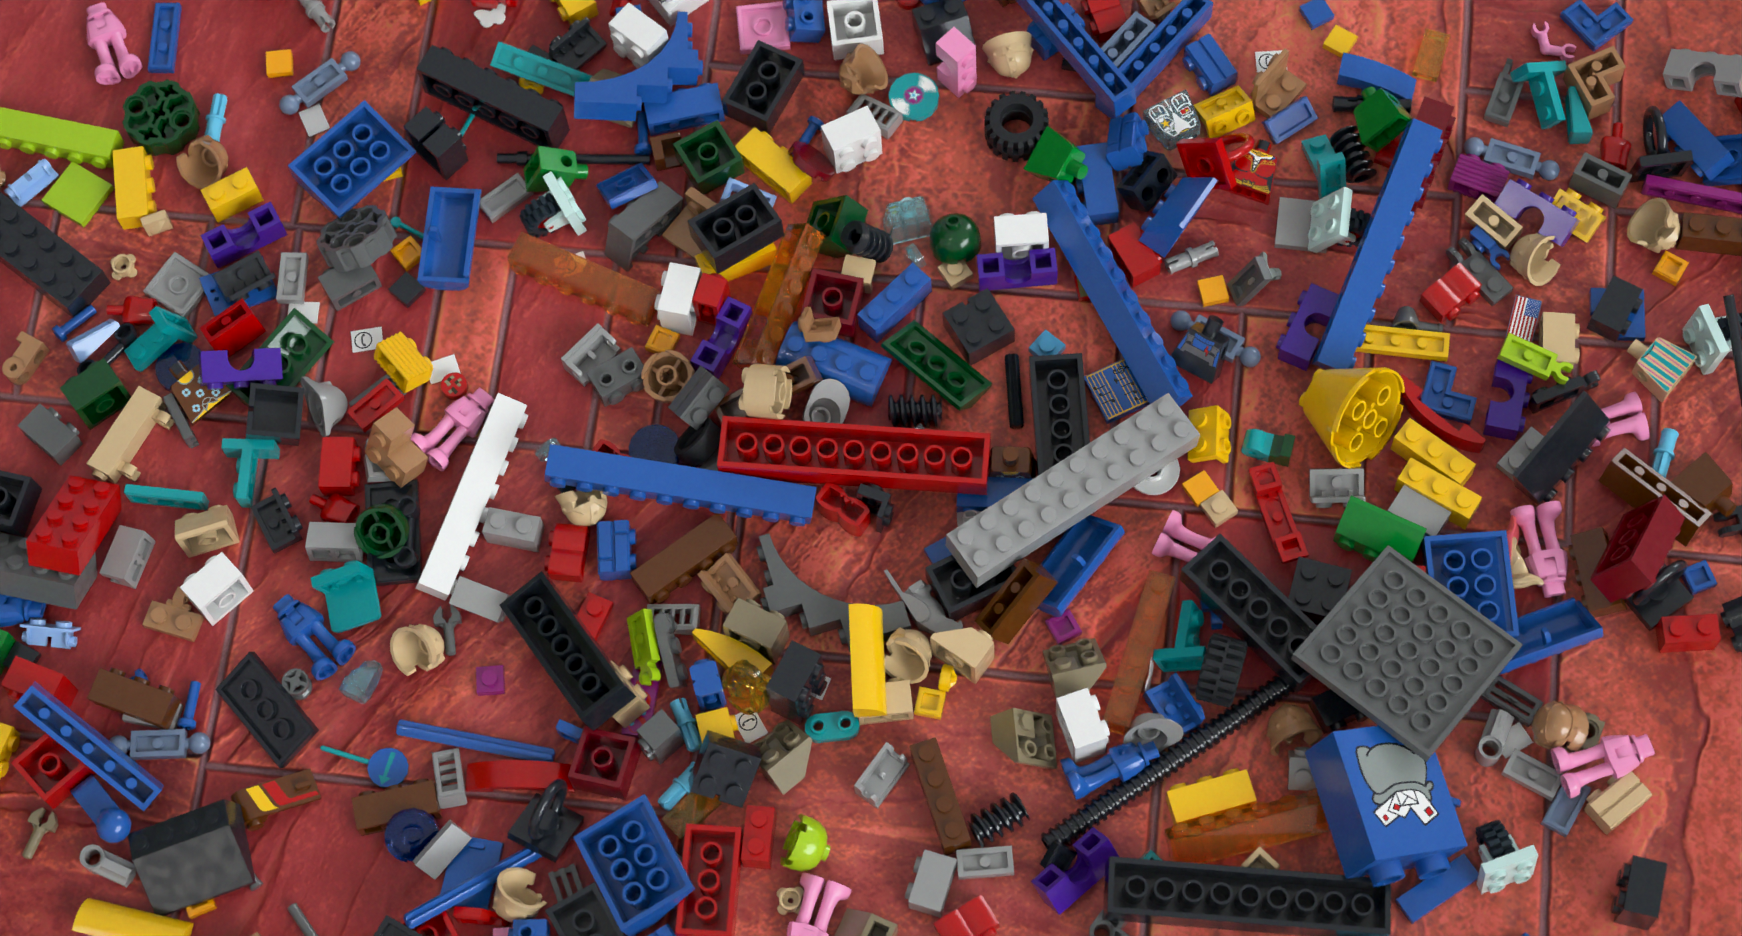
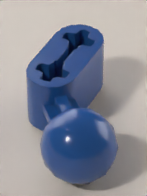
(111, 822)

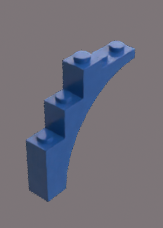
(624, 95)

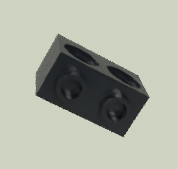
(1147, 181)

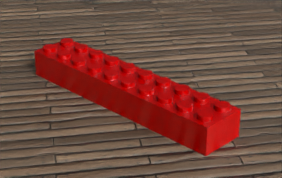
(855, 454)

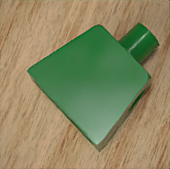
(1380, 118)
(1056, 158)
(559, 161)

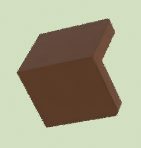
(664, 151)

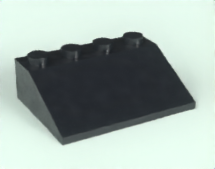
(1561, 450)
(193, 857)

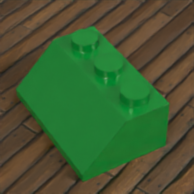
(1372, 529)

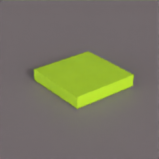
(78, 194)

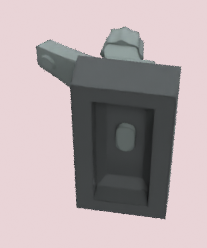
(1252, 279)

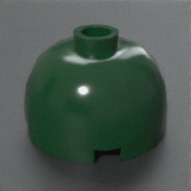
(955, 238)
(381, 530)

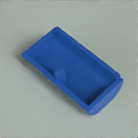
(449, 238)
(851, 364)
(1076, 560)
(1553, 632)

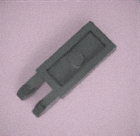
(1503, 97)
(1494, 285)
(670, 648)

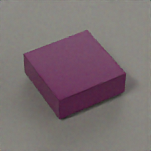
(1063, 628)

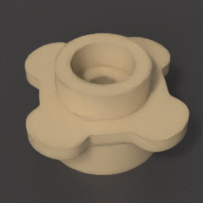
(121, 260)
(786, 894)

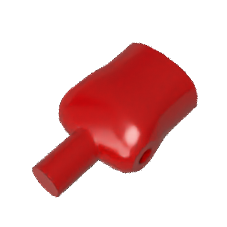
(1615, 148)
(134, 310)
(336, 508)

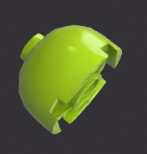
(805, 844)

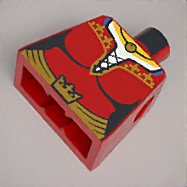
(1255, 173)

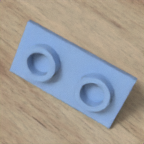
(31, 182)
(61, 633)

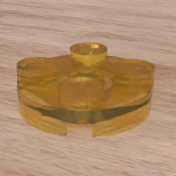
(744, 676)

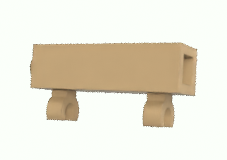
(127, 435)

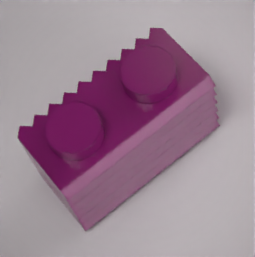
(1477, 177)

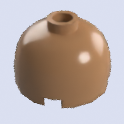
(666, 375)

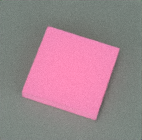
(762, 23)

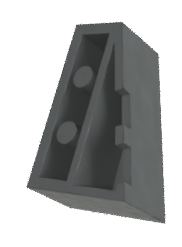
(640, 223)

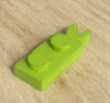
(1533, 359)
(644, 645)

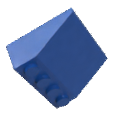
(350, 160)
(1476, 571)
(634, 866)

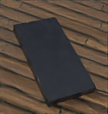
(386, 570)
(267, 709)

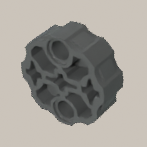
(356, 238)

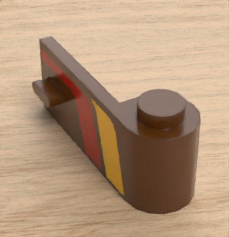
(275, 796)

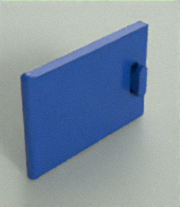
(219, 304)
(469, 863)

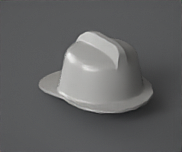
(827, 402)
(1155, 728)

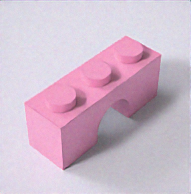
(959, 62)

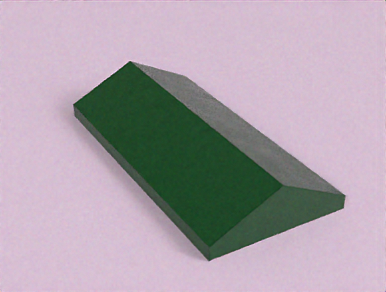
(300, 347)
(937, 365)

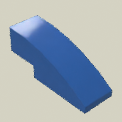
(1364, 73)

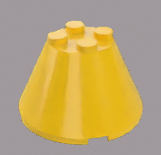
(1354, 410)

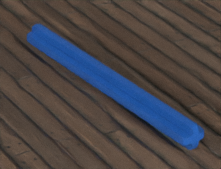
(474, 741)
(467, 888)

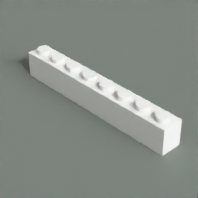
(472, 496)

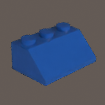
(1175, 213)

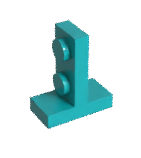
(1543, 89)
(1326, 164)
(159, 337)
(248, 453)
(1187, 651)

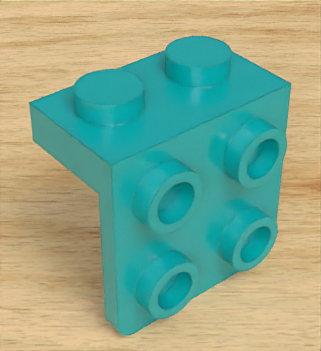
(349, 595)

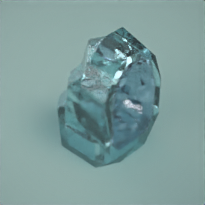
(362, 681)

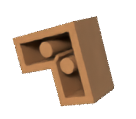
(1592, 80)
(393, 450)

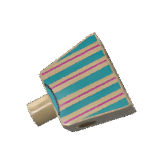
(1660, 365)

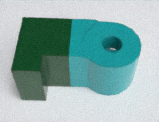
(1268, 446)

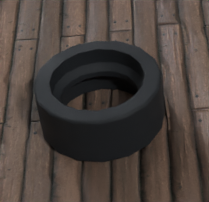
(697, 446)

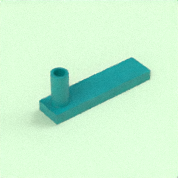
(537, 68)

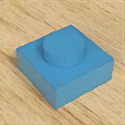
(1046, 345)

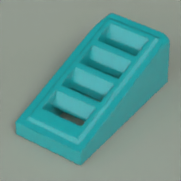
(1578, 125)

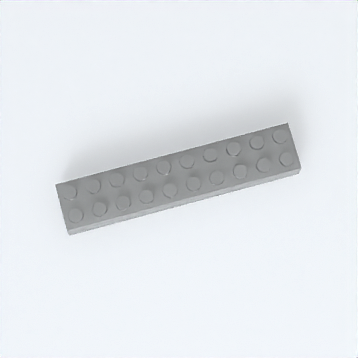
(1072, 490)

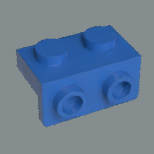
(1175, 703)

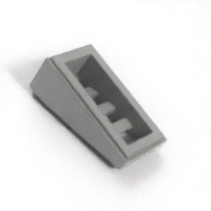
(895, 117)
(683, 609)
(454, 794)

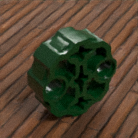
(161, 117)

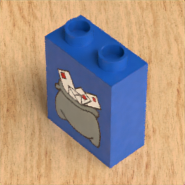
(1384, 806)

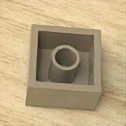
(757, 628)

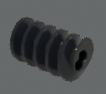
(1348, 142)
(867, 241)
(915, 411)
(998, 819)

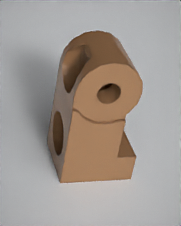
(25, 359)

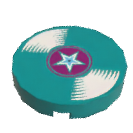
(914, 96)

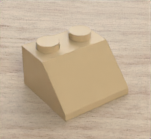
(206, 530)
(965, 649)

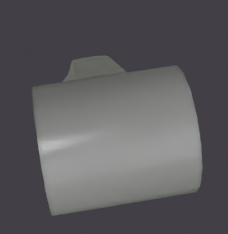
(1494, 736)
(109, 866)

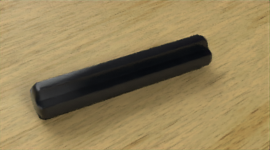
(1014, 391)

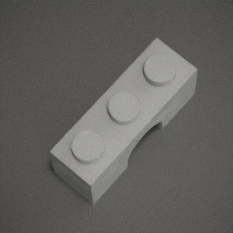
(1688, 66)

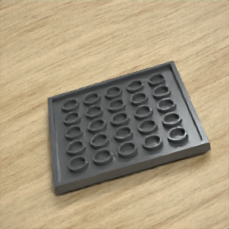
(1406, 652)

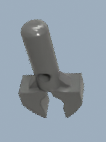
(448, 628)

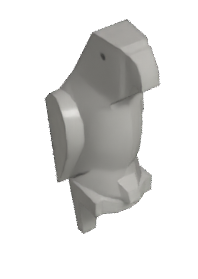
(923, 608)

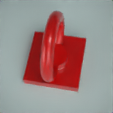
(1209, 157)

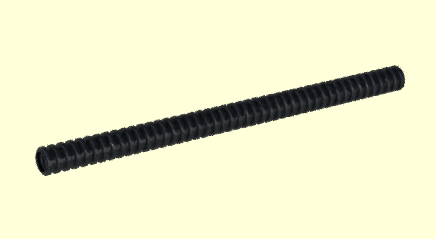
(1169, 762)

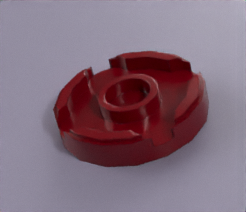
(811, 161)

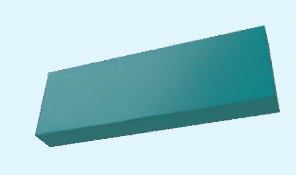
(166, 497)

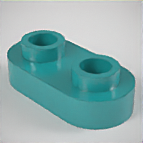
(832, 728)

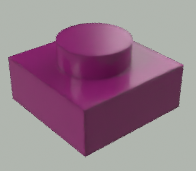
(490, 680)

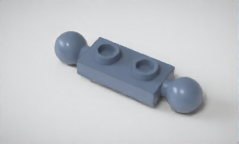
(319, 82)
(1514, 158)
(1248, 356)
(161, 744)

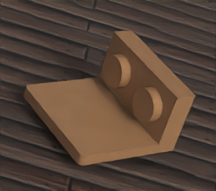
(1276, 86)
(678, 231)

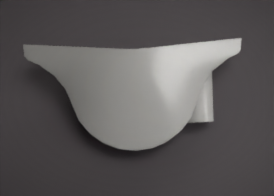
(325, 403)

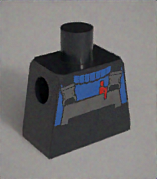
(1203, 349)

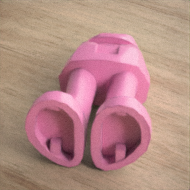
(107, 30)
(466, 415)
(1636, 424)
(1174, 529)
(1549, 563)
(1619, 753)
(812, 887)

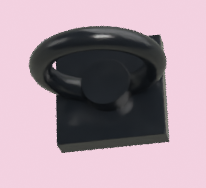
(1659, 161)
(1663, 597)
(546, 824)

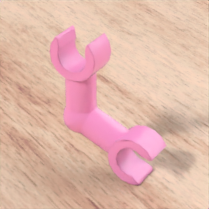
(1547, 49)

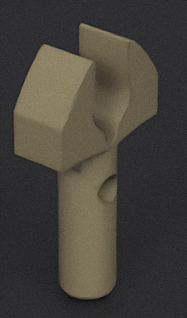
(39, 830)

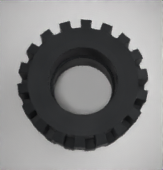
(1015, 108)
(1221, 670)

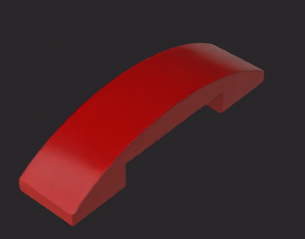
(1464, 439)
(1276, 513)
(515, 775)

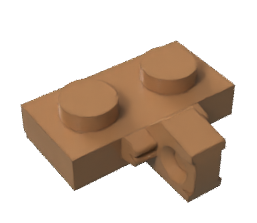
(174, 617)

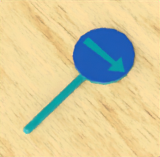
(384, 768)

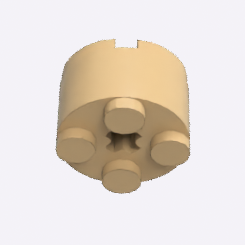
(765, 391)

